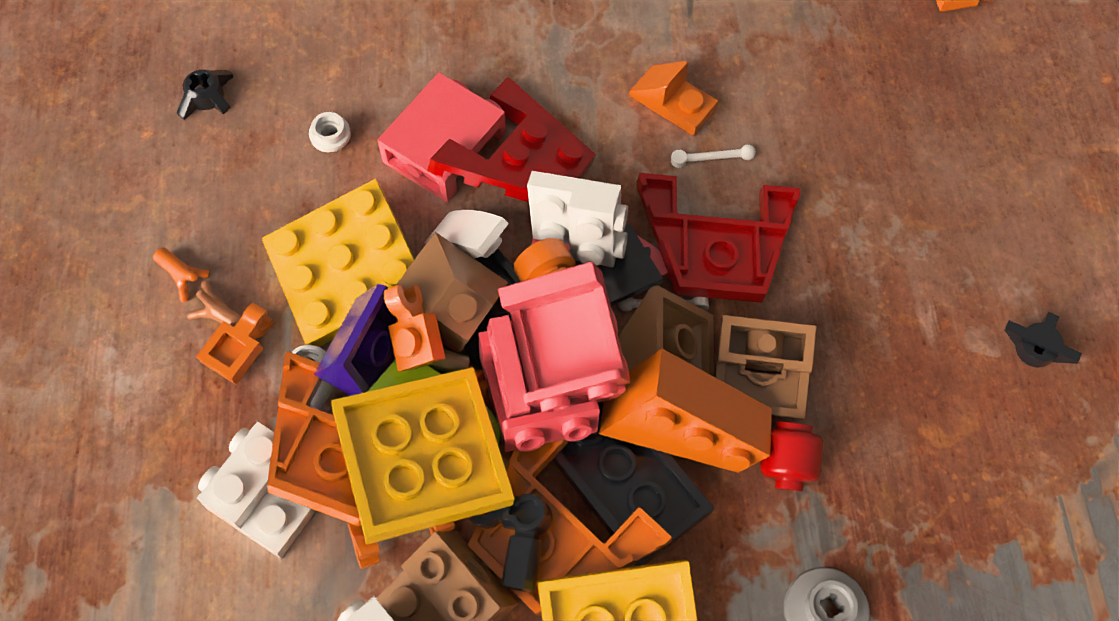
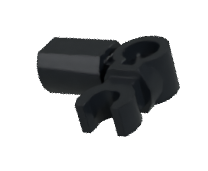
(530, 519)

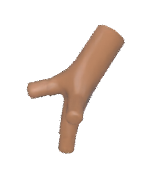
(214, 307)

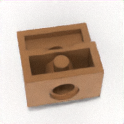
(770, 348)
(446, 584)

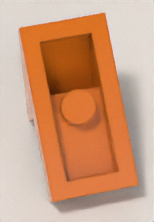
(673, 98)

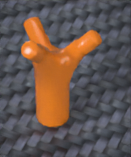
(179, 271)

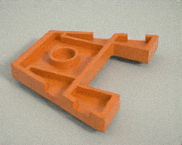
(307, 449)
(567, 543)

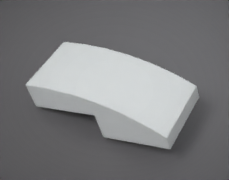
(472, 231)

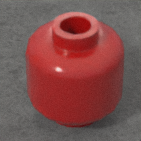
(793, 456)

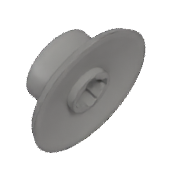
(822, 583)

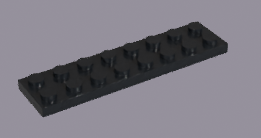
(613, 473)

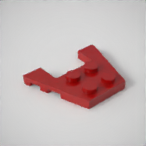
(535, 145)
(716, 253)

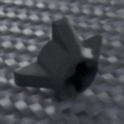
(205, 98)
(1046, 338)

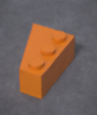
(688, 415)

